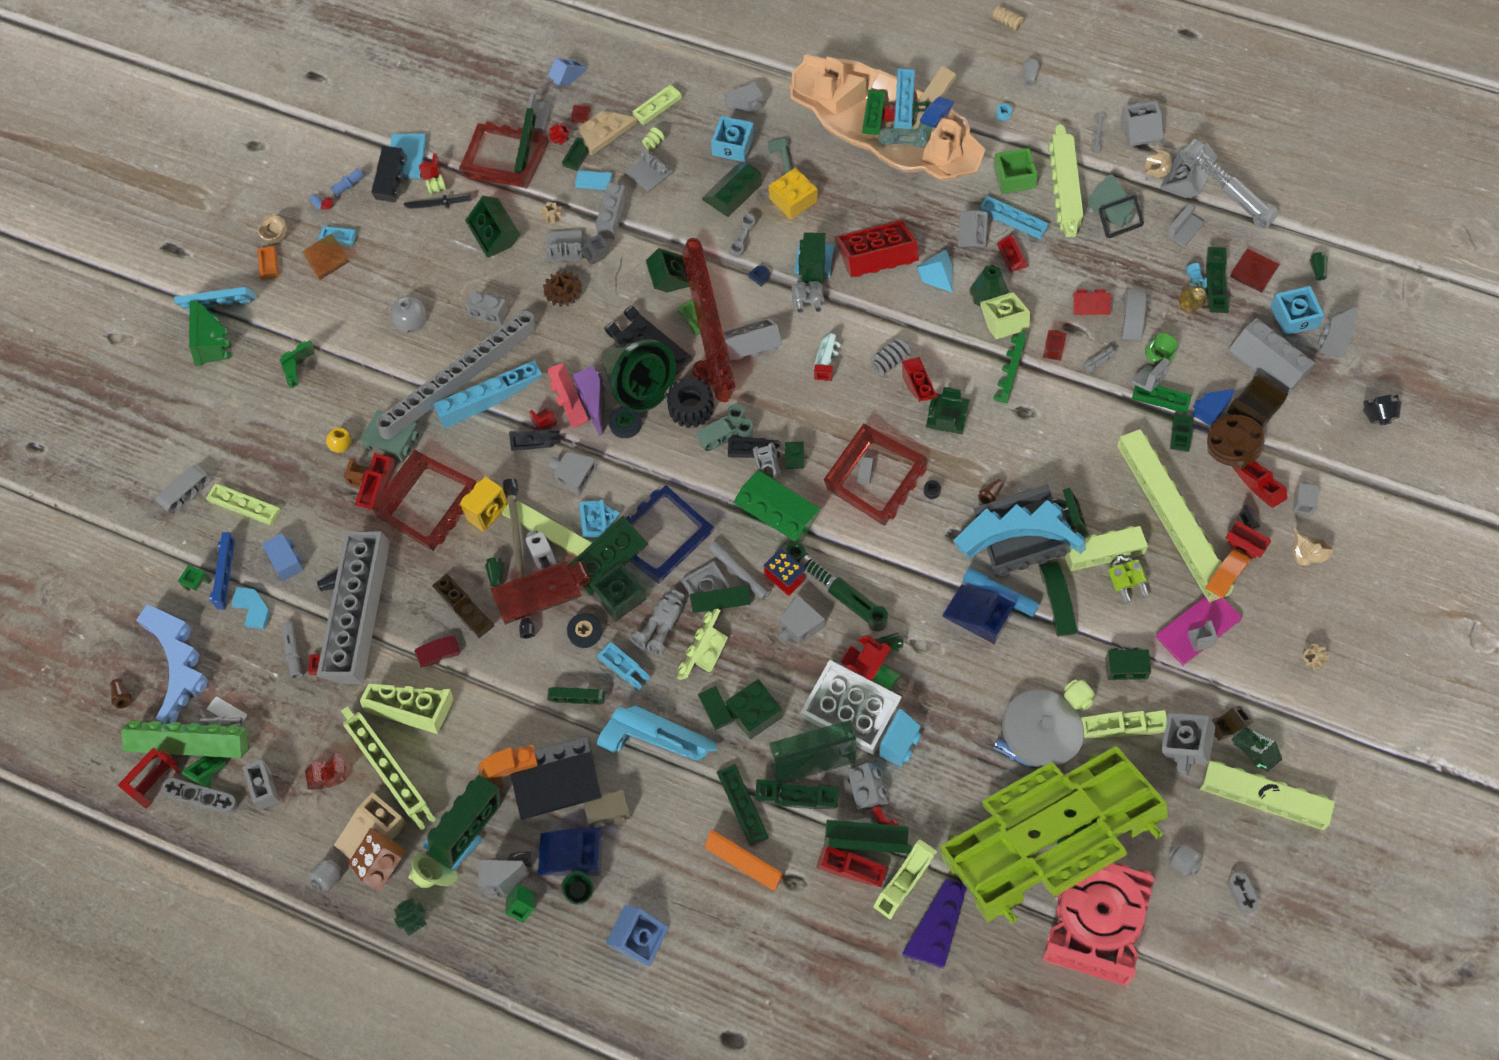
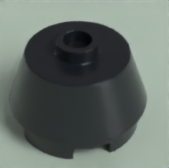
(1383, 409)

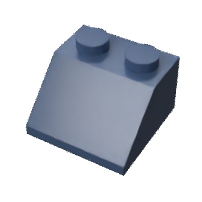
(637, 935)

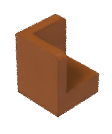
(354, 473)

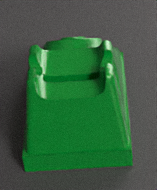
(206, 336)

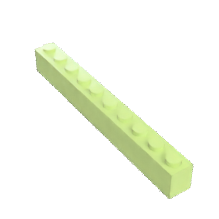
(1171, 509)

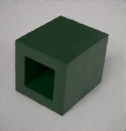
(794, 455)

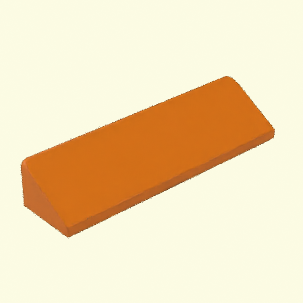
(743, 860)

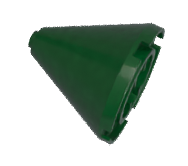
(639, 373)

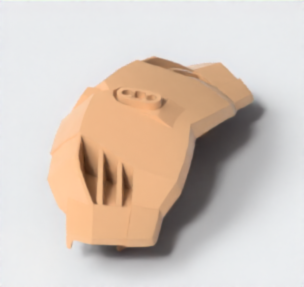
(839, 97)

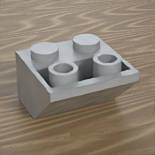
(1142, 123)

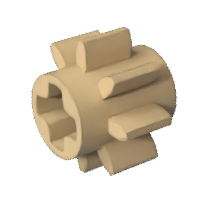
(551, 212)
(1315, 656)

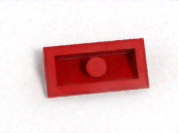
(1012, 253)

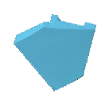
(595, 518)

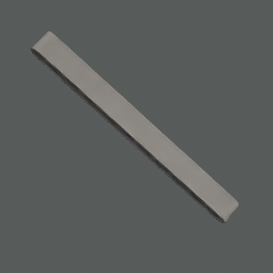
(455, 375)

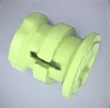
(653, 138)
(436, 185)

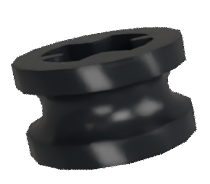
(930, 494)

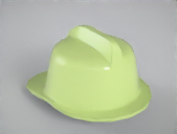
(429, 872)

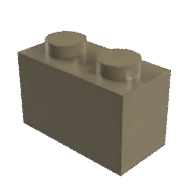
(607, 810)

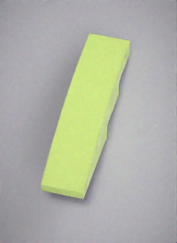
(1124, 725)

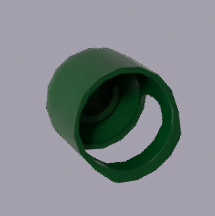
(577, 888)

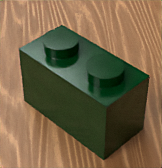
(1128, 664)

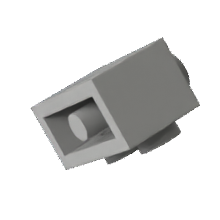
(487, 307)

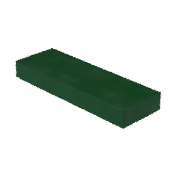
(720, 599)

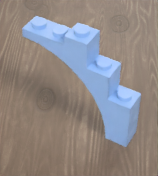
(181, 658)

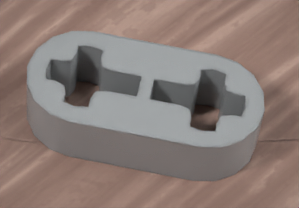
(1238, 894)

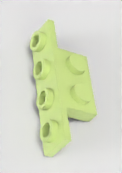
(705, 648)

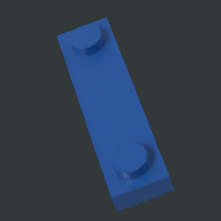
(226, 549)

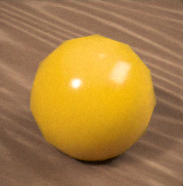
(338, 440)

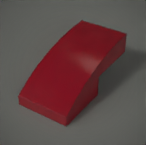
(436, 650)

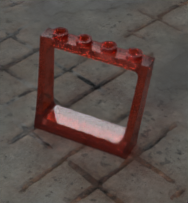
(500, 176)
(851, 456)
(402, 484)

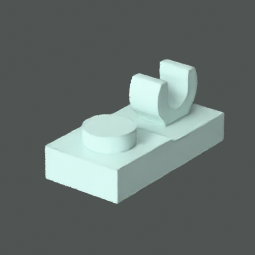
(826, 350)

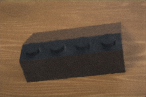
(560, 780)

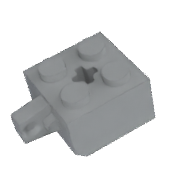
(1188, 740)

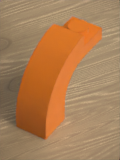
(506, 762)

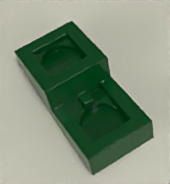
(1181, 433)

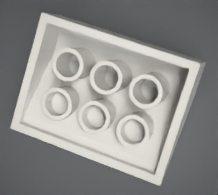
(848, 696)

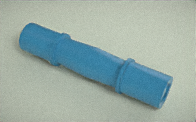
(984, 583)

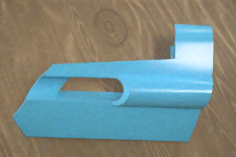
(654, 730)

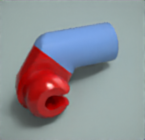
(327, 203)

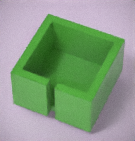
(1015, 170)

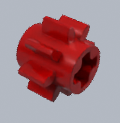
(559, 133)

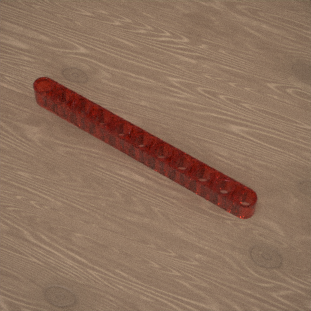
(708, 320)

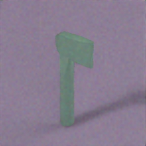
(781, 145)

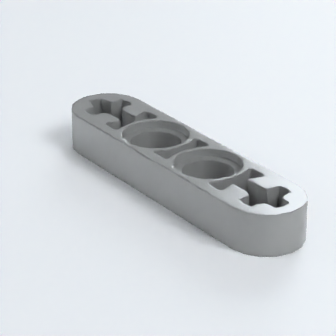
(201, 793)

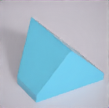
(937, 271)

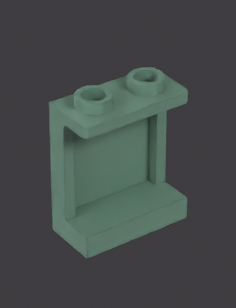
(399, 445)

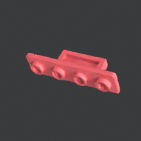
(567, 395)

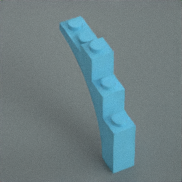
(1044, 522)

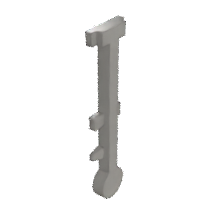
(1096, 148)

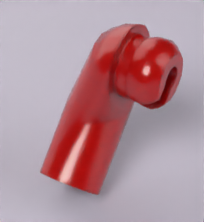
(881, 818)

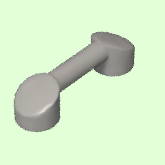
(747, 224)

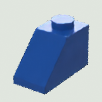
(1212, 406)

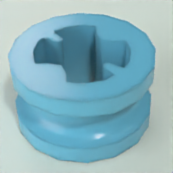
(1004, 116)

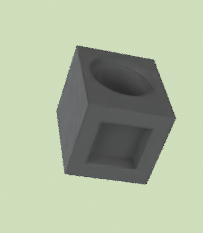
(595, 249)

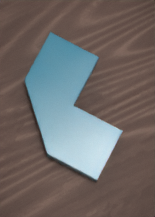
(258, 611)

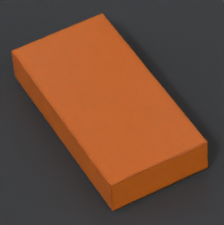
(268, 262)

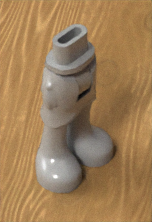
(664, 615)

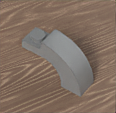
(1134, 314)

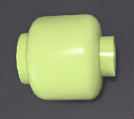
(1079, 694)

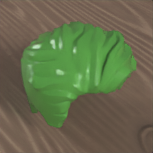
(1161, 347)

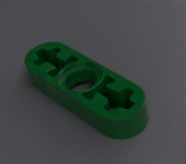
(576, 695)

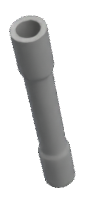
(760, 590)

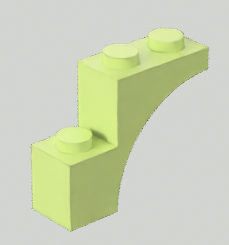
(905, 880)

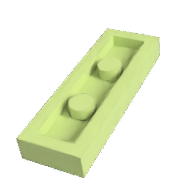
(657, 104)

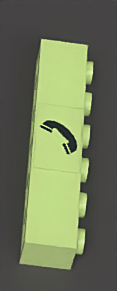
(1267, 795)

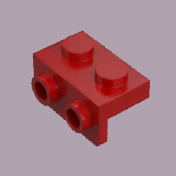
(1091, 303)
(1248, 539)

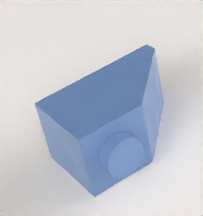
(565, 71)

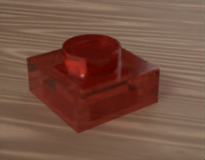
(580, 113)

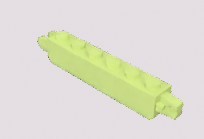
(1066, 181)
(386, 767)

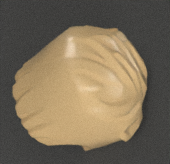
(1158, 164)
(272, 229)

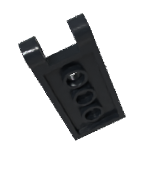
(642, 327)

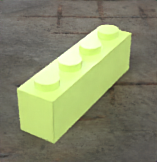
(1107, 547)

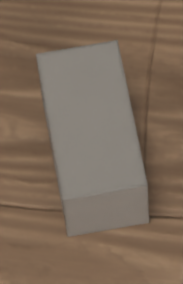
(865, 470)

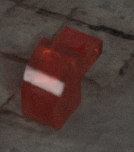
(326, 774)

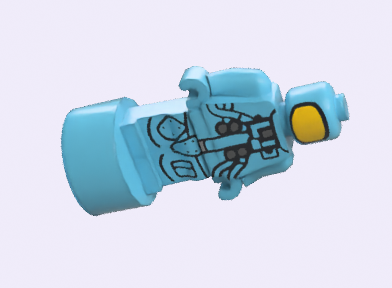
(1194, 271)

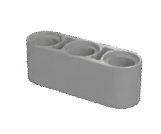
(183, 489)

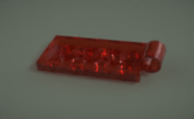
(532, 592)

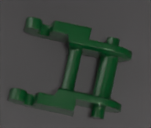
(915, 110)

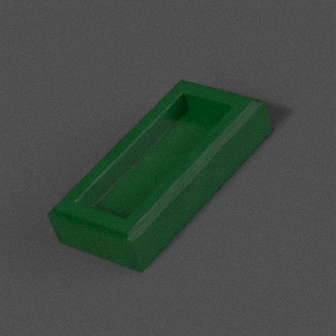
(576, 155)
(715, 708)

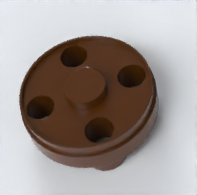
(1235, 441)

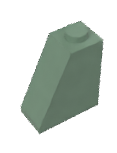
(1109, 192)

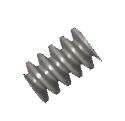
(890, 355)

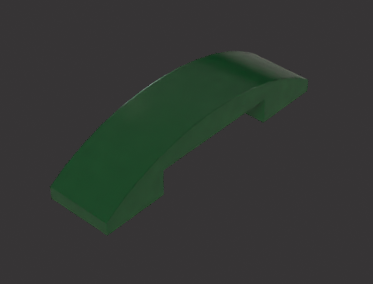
(1216, 280)
(1059, 598)
(796, 796)

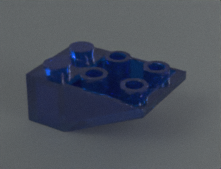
(980, 612)
(571, 851)

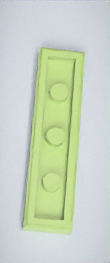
(243, 504)

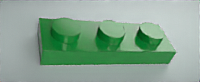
(873, 112)
(1164, 398)

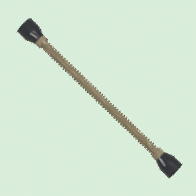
(510, 488)

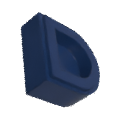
(759, 275)

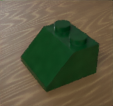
(667, 271)

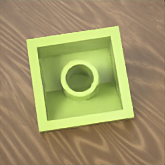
(1005, 315)

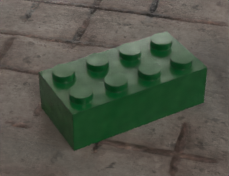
(463, 821)

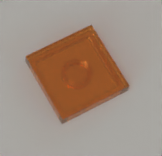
(325, 256)

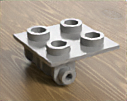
(648, 171)
(564, 245)

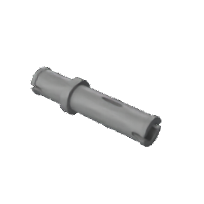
(292, 657)

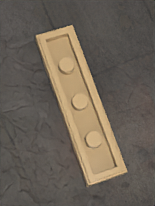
(936, 88)

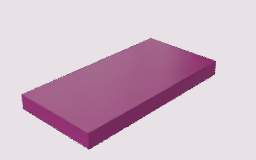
(1175, 636)

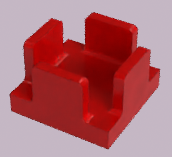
(869, 660)

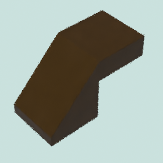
(1231, 723)

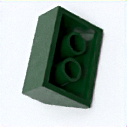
(734, 189)
(492, 226)

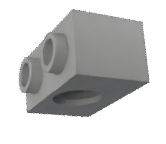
(261, 784)

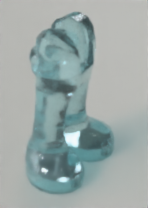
(915, 137)

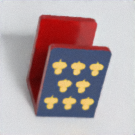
(784, 572)

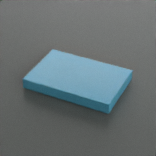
(414, 148)

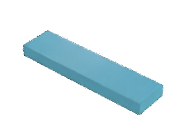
(904, 98)
(1014, 217)

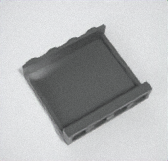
(1023, 550)

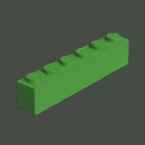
(185, 739)

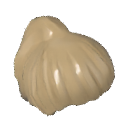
(1309, 550)

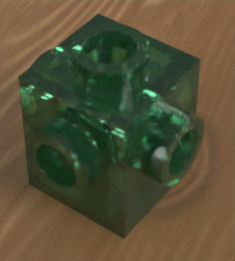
(410, 916)

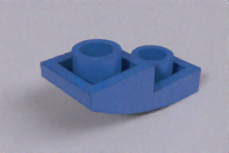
(936, 110)

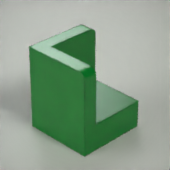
(192, 578)
(520, 903)

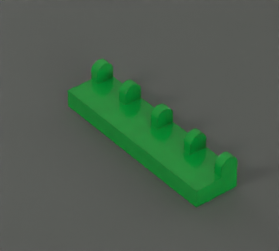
(1012, 369)

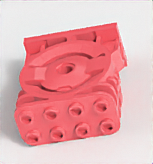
(1090, 947)

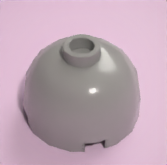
(408, 314)

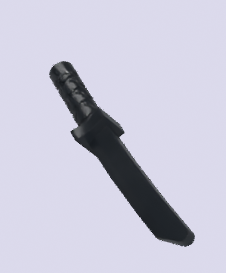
(438, 202)

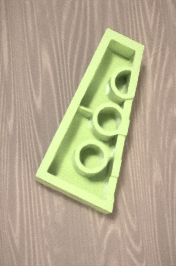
(409, 706)

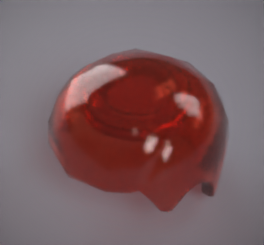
(701, 371)

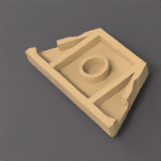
(604, 129)

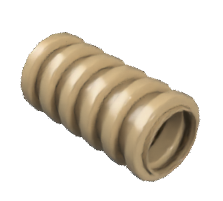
(1007, 17)

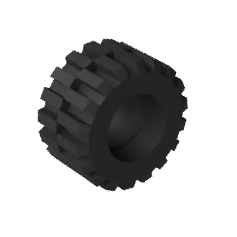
(686, 390)

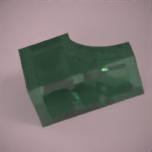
(1258, 748)

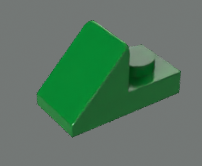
(204, 769)

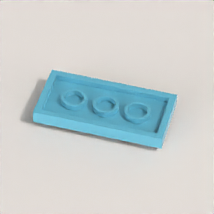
(210, 299)

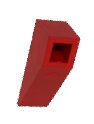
(917, 379)

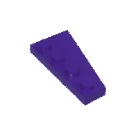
(935, 932)

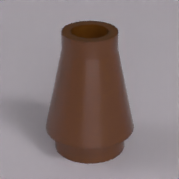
(991, 491)
(119, 694)

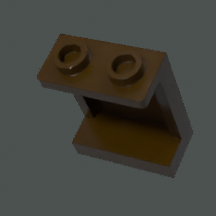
(1259, 401)

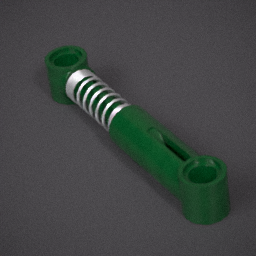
(841, 589)

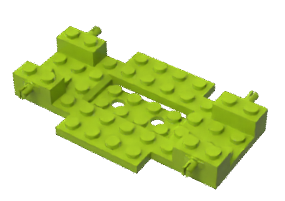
(995, 852)

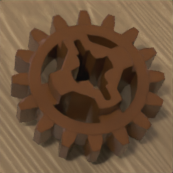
(570, 284)

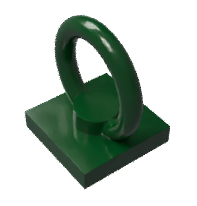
(1072, 512)

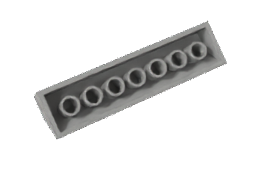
(354, 607)

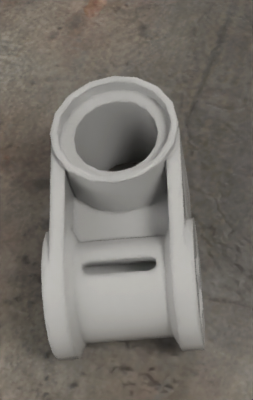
(767, 460)

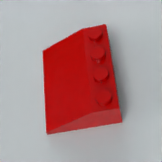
(877, 248)

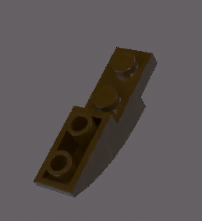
(463, 606)

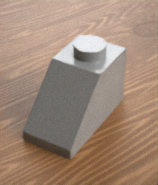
(745, 98)

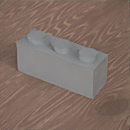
(611, 210)

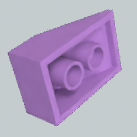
(590, 390)

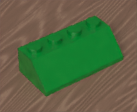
(777, 506)

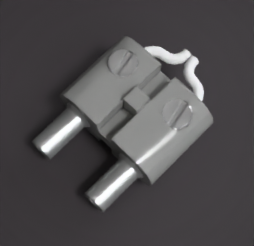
(807, 294)

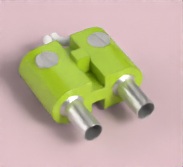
(1128, 576)

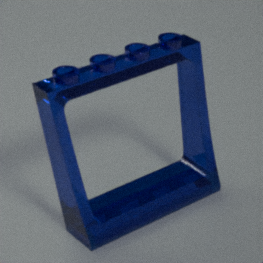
(686, 549)

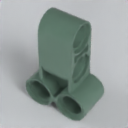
(728, 426)

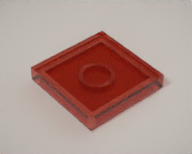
(1254, 270)

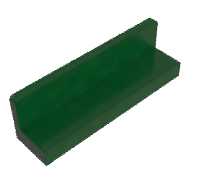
(867, 836)

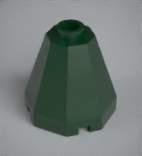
(988, 285)

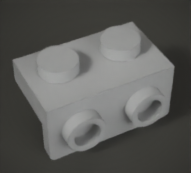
(867, 786)

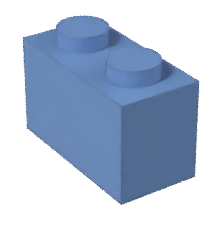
(282, 556)

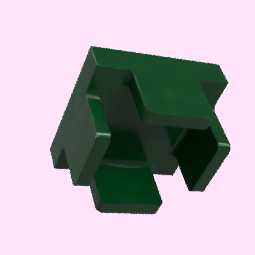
(948, 411)

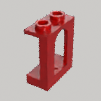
(137, 793)

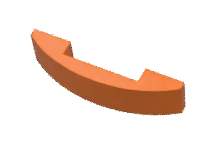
(1228, 572)

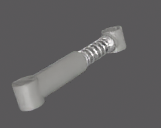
(1262, 213)

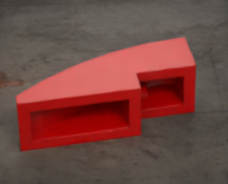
(375, 480)
(1262, 484)
(851, 866)

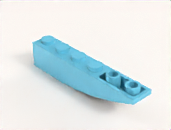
(485, 395)

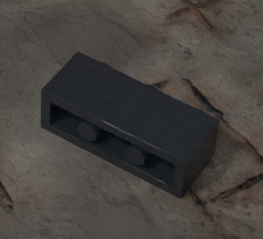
(389, 174)

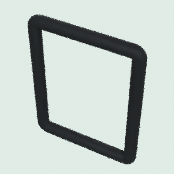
(1116, 203)

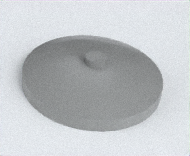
(1042, 728)

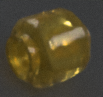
(1192, 298)

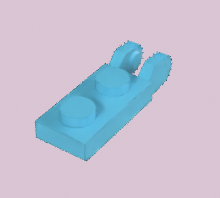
(622, 665)

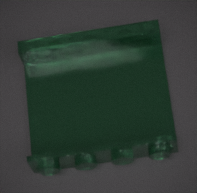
(813, 752)

